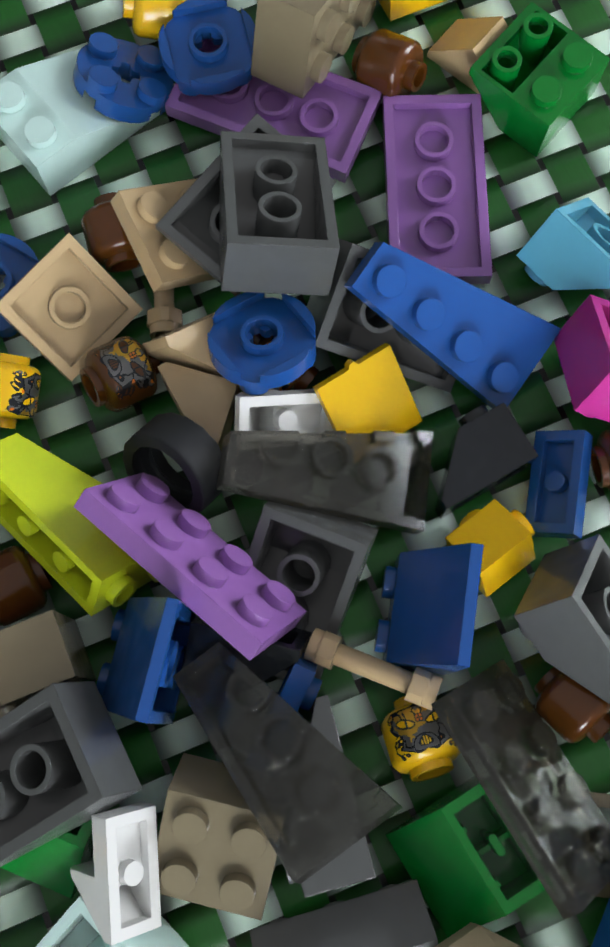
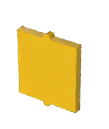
(369, 395)

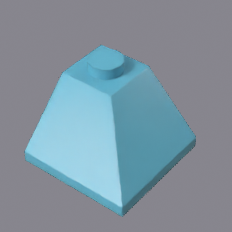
(570, 249)

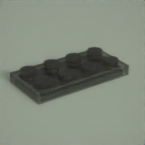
(530, 785)

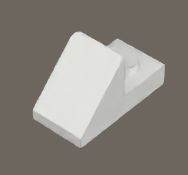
(281, 411)
(123, 877)

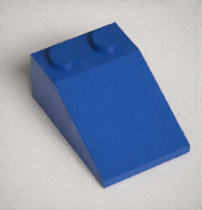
(431, 608)
(146, 657)

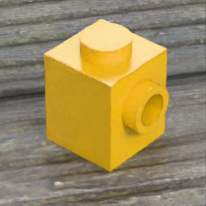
(505, 540)

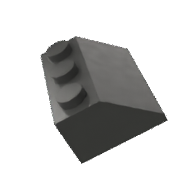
(379, 919)

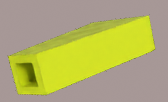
(40, 514)

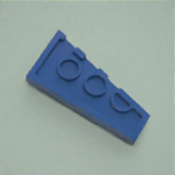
(459, 326)

